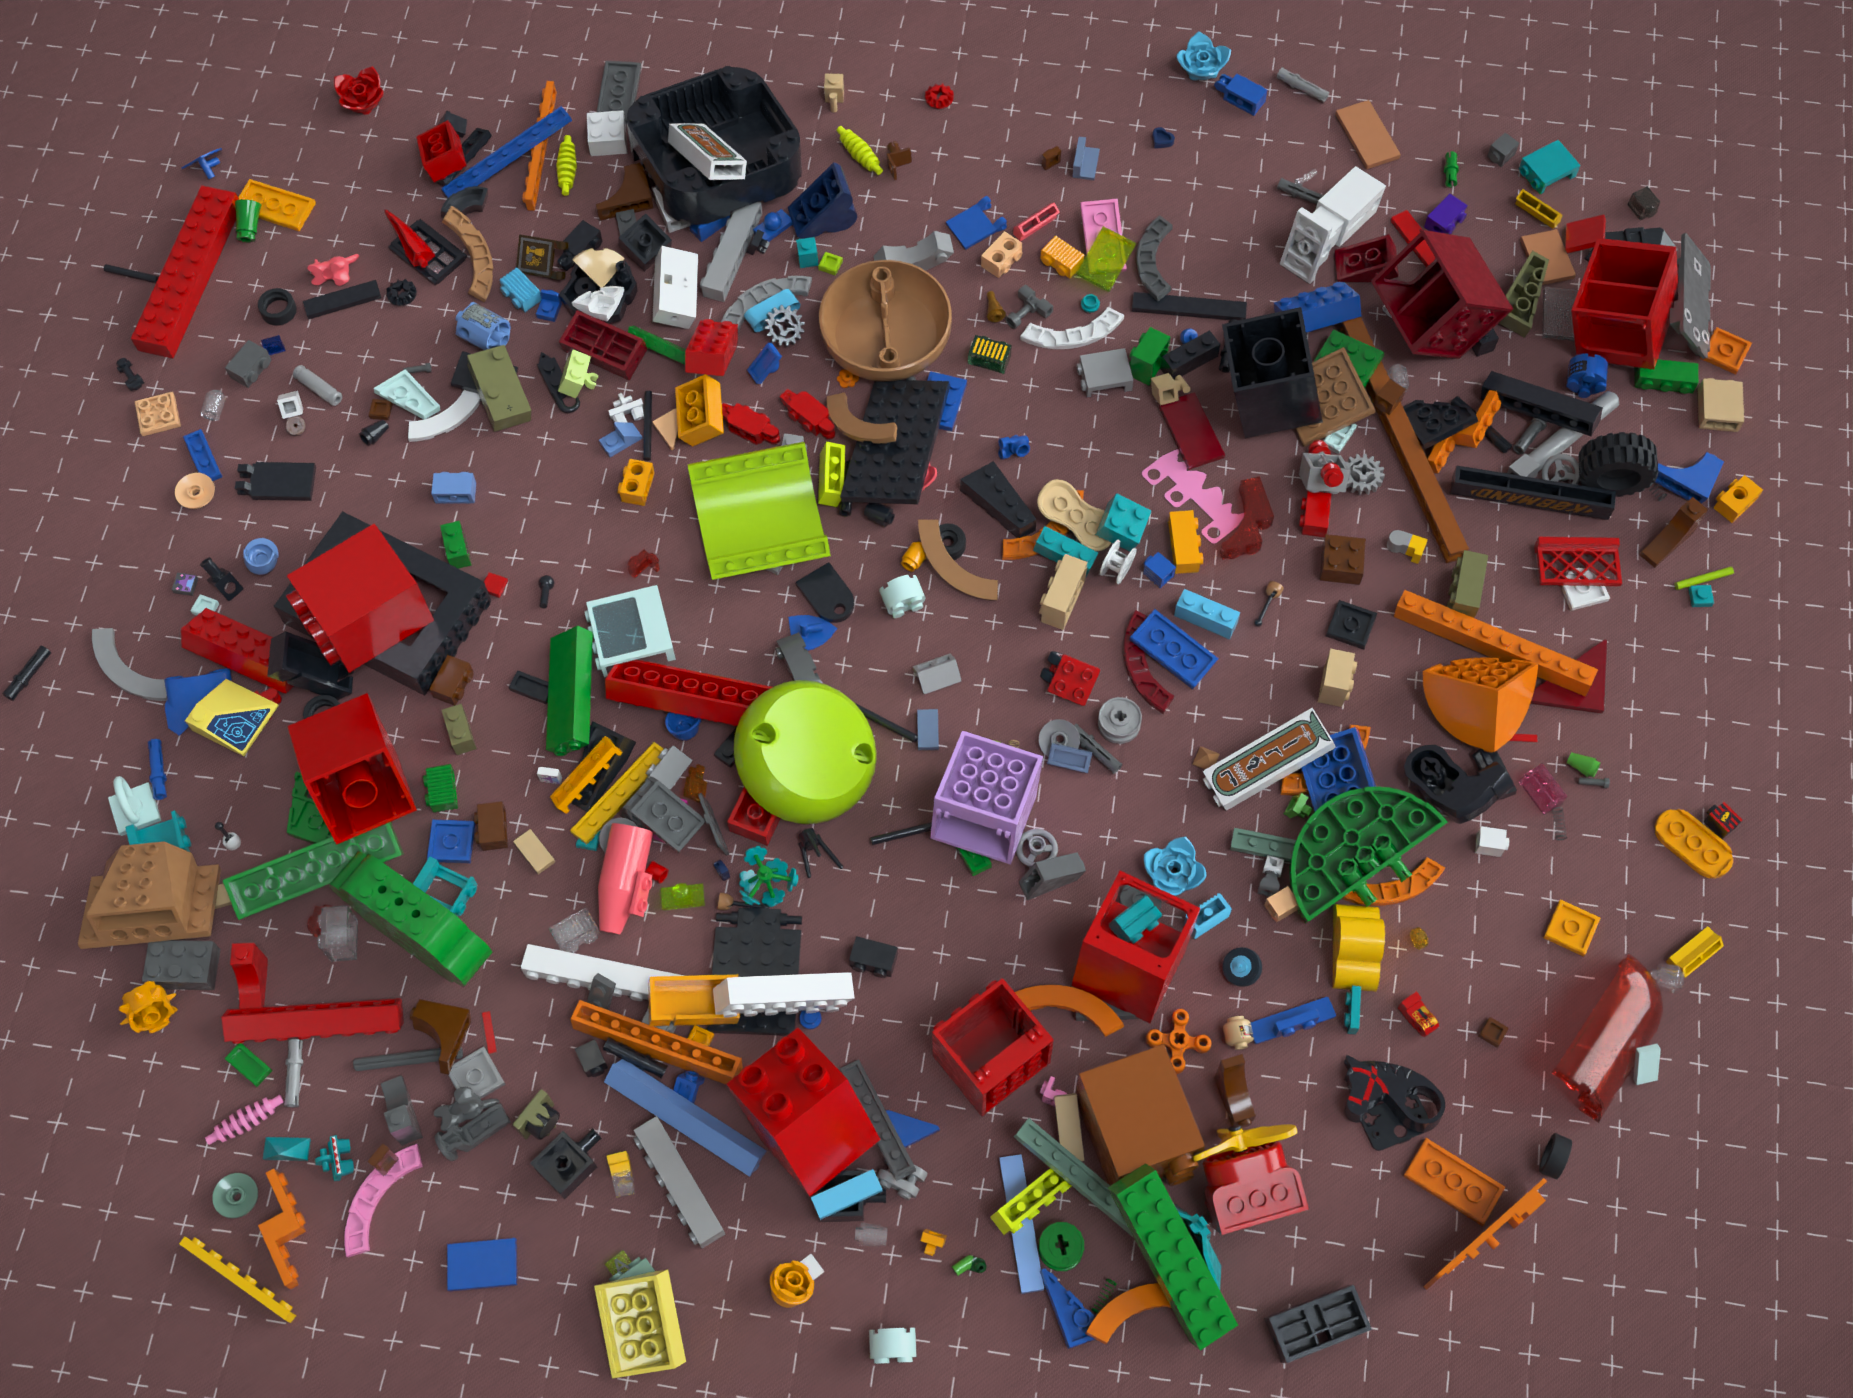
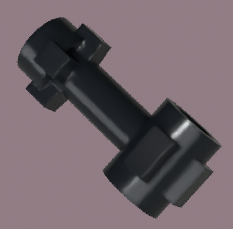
(134, 381)

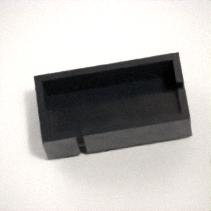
(306, 667)

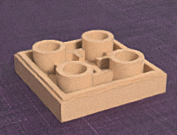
(157, 413)

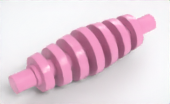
(244, 1119)

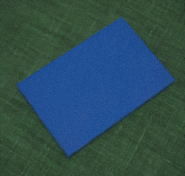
(482, 1264)

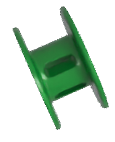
(1070, 1237)

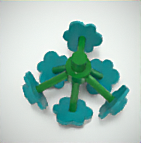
(774, 870)

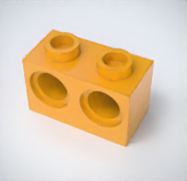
(639, 482)

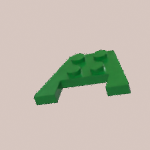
(304, 817)

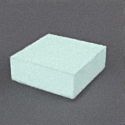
(202, 603)

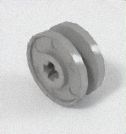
(1116, 730)

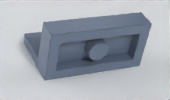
(1085, 161)

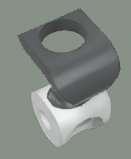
(1272, 869)

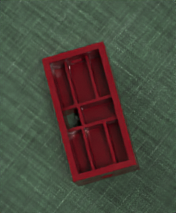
(591, 336)

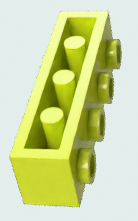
(1028, 1201)

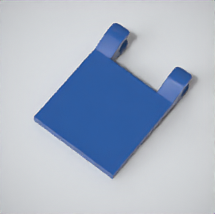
(973, 225)

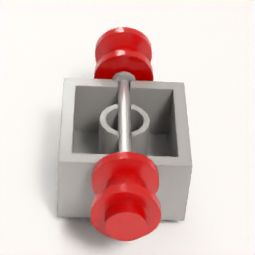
(1322, 470)

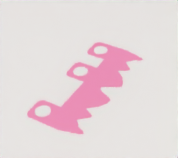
(1190, 486)

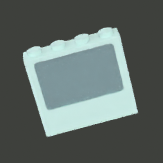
(628, 627)

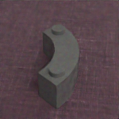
(797, 658)

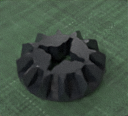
(403, 298)

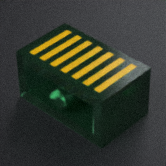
(989, 354)

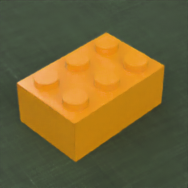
(699, 410)

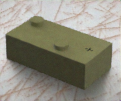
(499, 388)

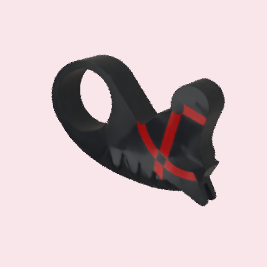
(1389, 1083)

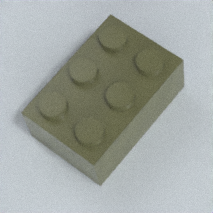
(1467, 583)

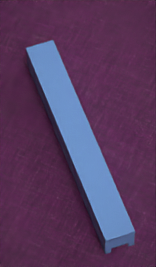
(685, 1116)

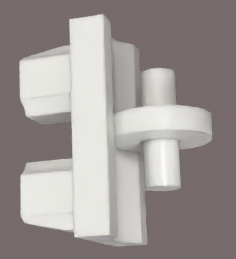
(635, 408)

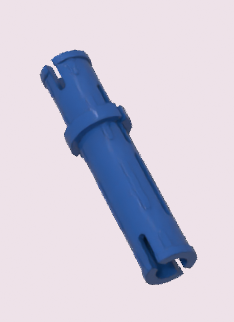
(157, 775)

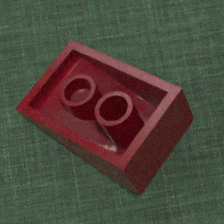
(1364, 259)

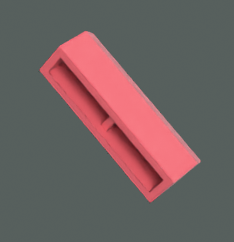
(1034, 219)

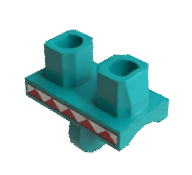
(338, 1167)

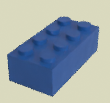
(1324, 305)

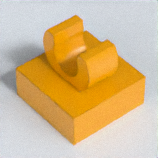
(933, 1240)

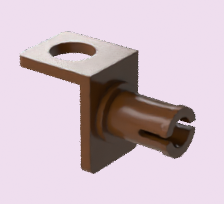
(897, 157)

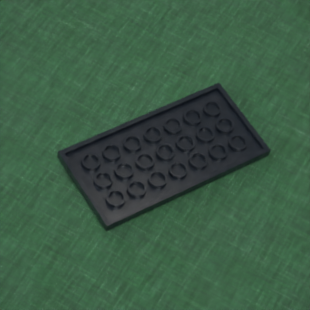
(897, 469)

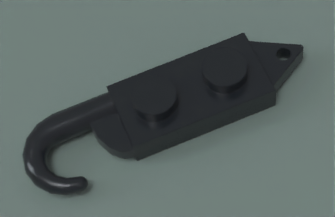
(552, 376)

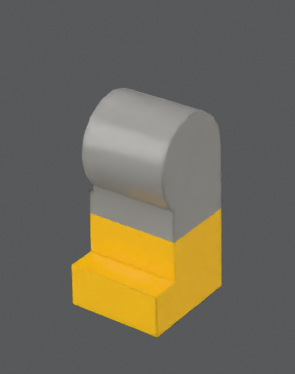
(1406, 544)

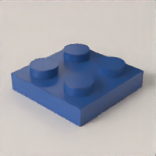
(451, 841)

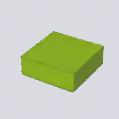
(830, 263)

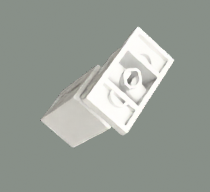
(1332, 222)

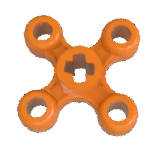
(1179, 1033)

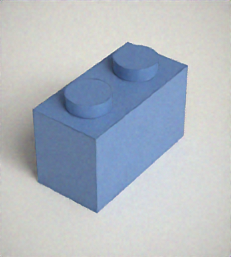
(453, 487)

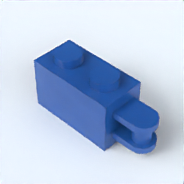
(1242, 93)

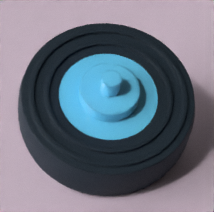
(1242, 967)

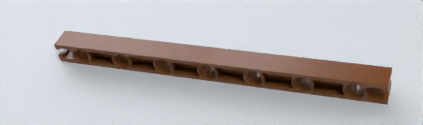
(1413, 459)

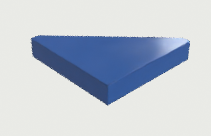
(911, 1129)

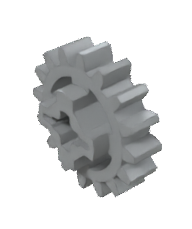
(1364, 474)

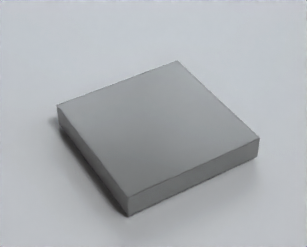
(477, 1073)

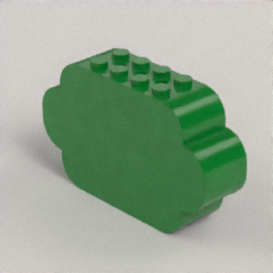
(411, 918)

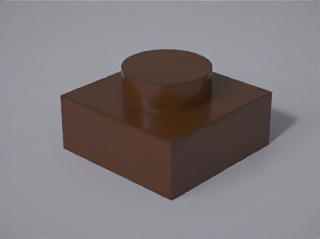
(1051, 158)

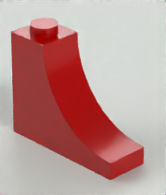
(251, 974)

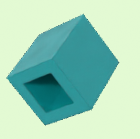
(807, 252)

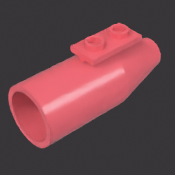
(623, 879)

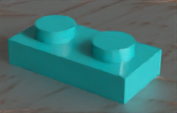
(1352, 1018)

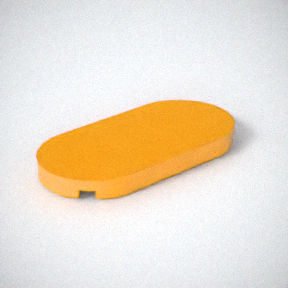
(1694, 843)

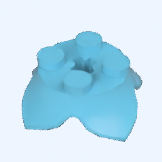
(1202, 58)
(1177, 854)

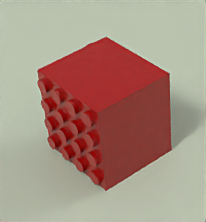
(991, 1046)

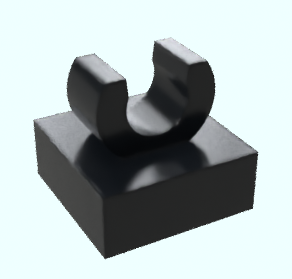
(758, 243)

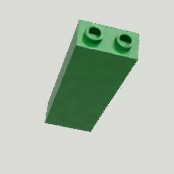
(569, 691)

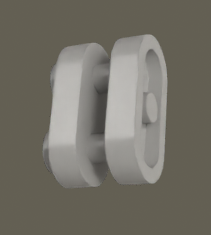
(906, 1188)

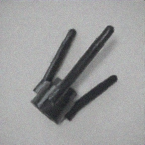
(811, 842)

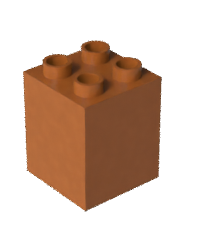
(1139, 1117)

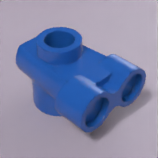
(1015, 445)

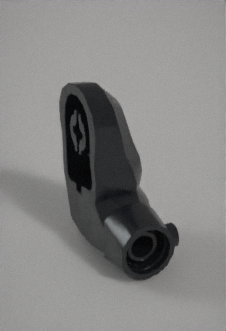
(1450, 788)

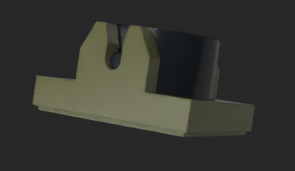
(537, 1117)

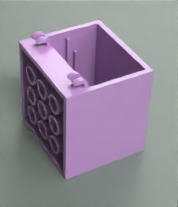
(985, 797)

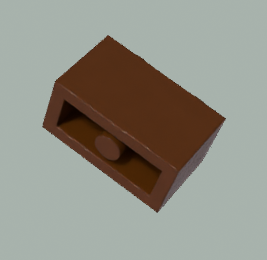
(451, 680)
(491, 826)

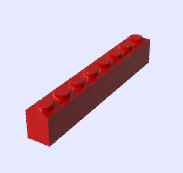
(312, 1020)

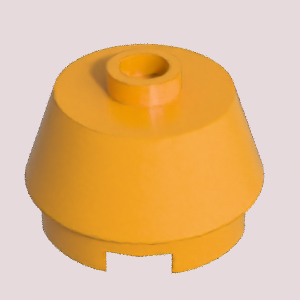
(791, 1284)

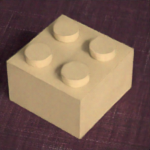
(1337, 678)

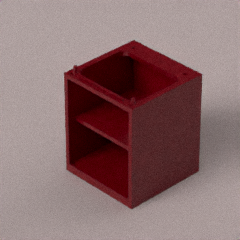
(1448, 302)

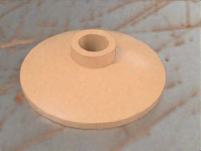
(192, 484)

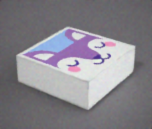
(549, 775)

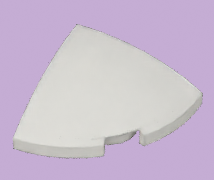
(600, 303)

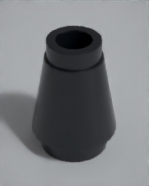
(373, 432)

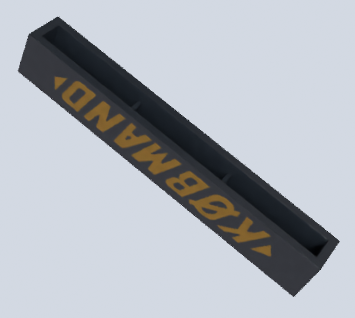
(1533, 492)

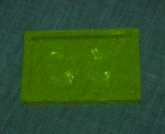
(1106, 259)

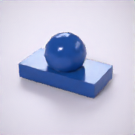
(774, 224)
(765, 363)

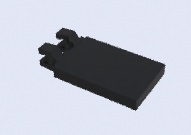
(277, 481)

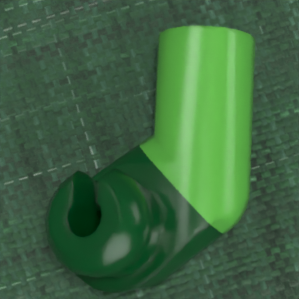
(970, 1263)

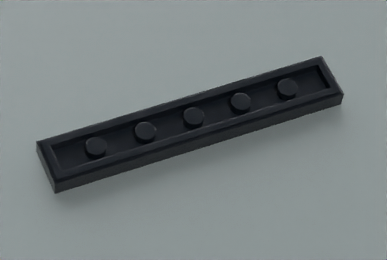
(1189, 306)

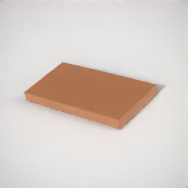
(1367, 134)

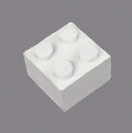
(607, 133)

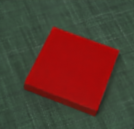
(1584, 233)

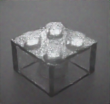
(338, 933)

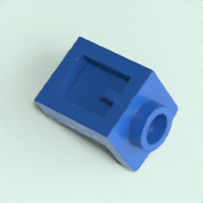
(549, 305)
(688, 1084)

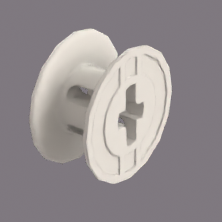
(1118, 561)

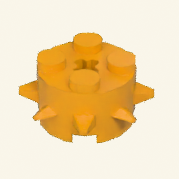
(147, 1007)

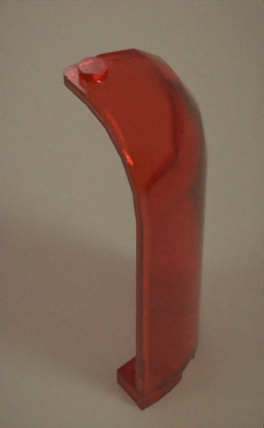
(1608, 1040)

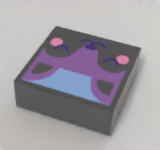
(185, 584)

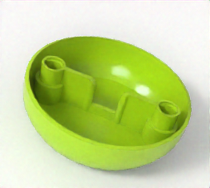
(810, 752)

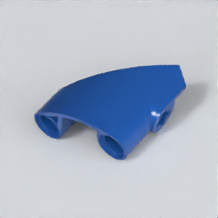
(186, 693)

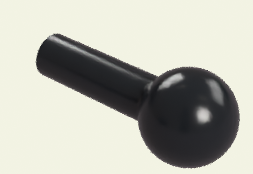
(546, 583)

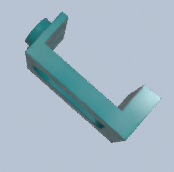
(432, 869)

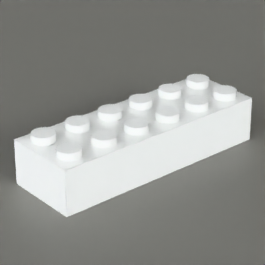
(783, 993)

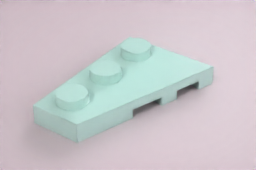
(408, 394)

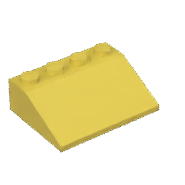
(640, 1324)

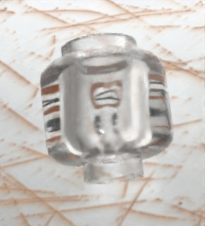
(1669, 977)

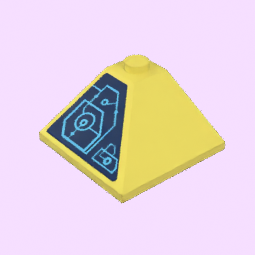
(231, 716)

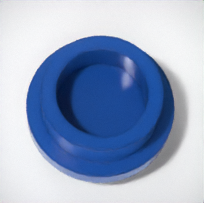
(810, 1020)

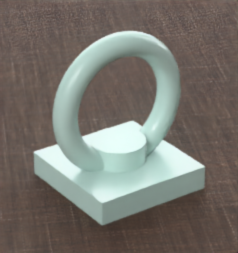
(133, 805)

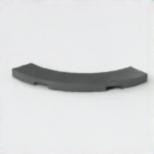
(1146, 258)

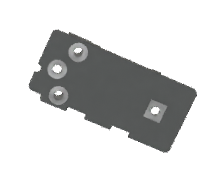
(1692, 308)

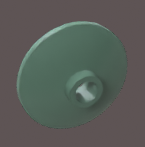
(228, 1188)

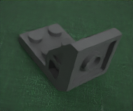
(663, 813)

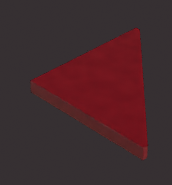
(1557, 696)

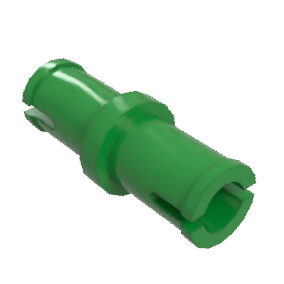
(1451, 169)

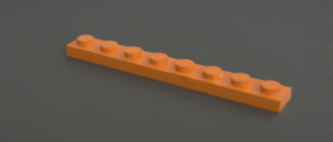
(538, 152)

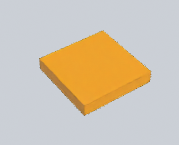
(1571, 927)

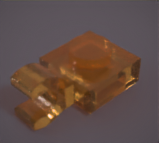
(695, 784)

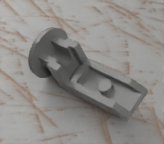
(472, 1133)

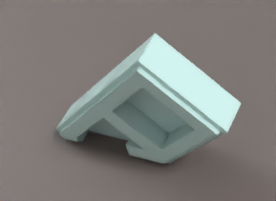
(1338, 439)

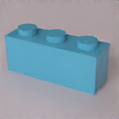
(1206, 614)

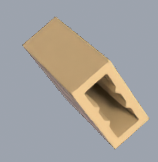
(1720, 405)

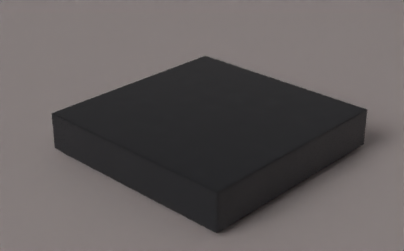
(1351, 624)

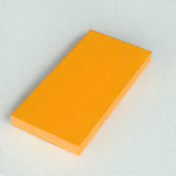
(278, 204)

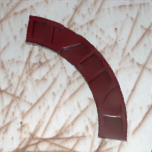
(1139, 671)

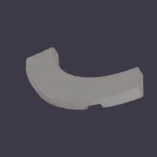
(797, 284)
(121, 675)

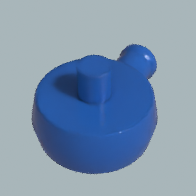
(1188, 335)

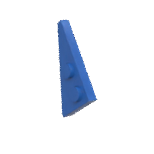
(1069, 1311)

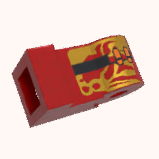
(1418, 1015)

